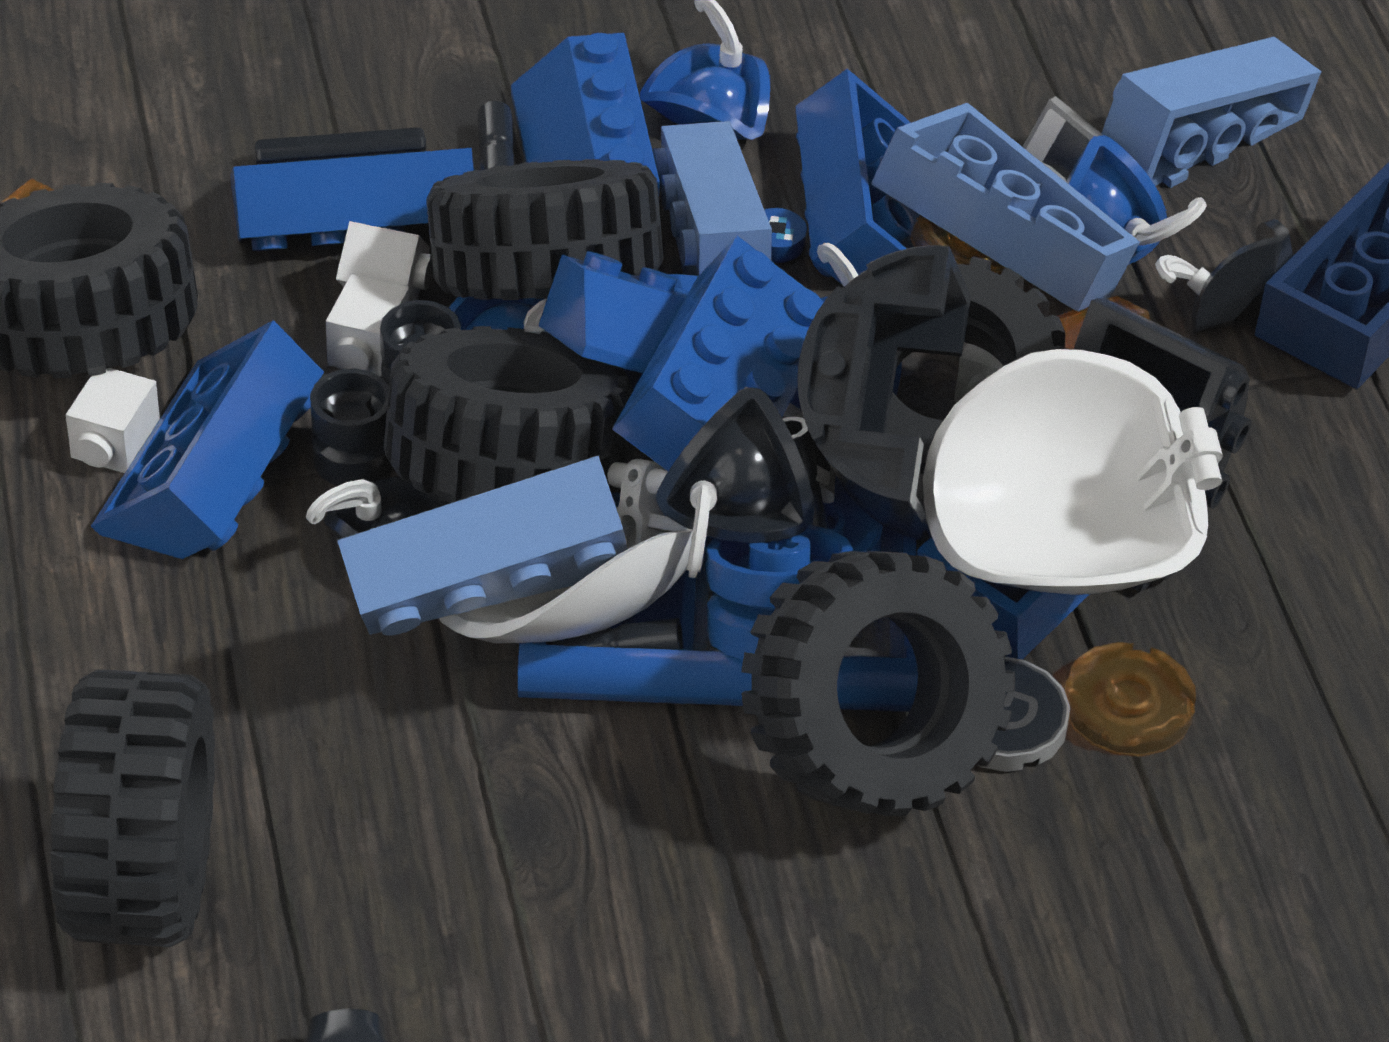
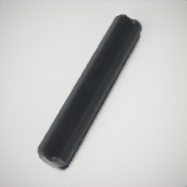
(339, 145)

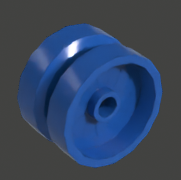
(749, 574)

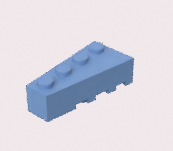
(1207, 105)
(708, 193)
(1005, 204)
(485, 549)

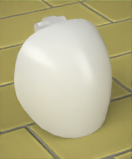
(1070, 476)
(609, 594)

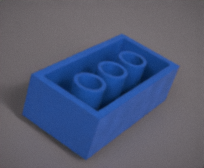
(731, 333)

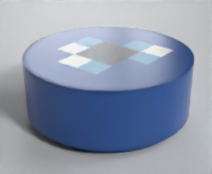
(787, 234)

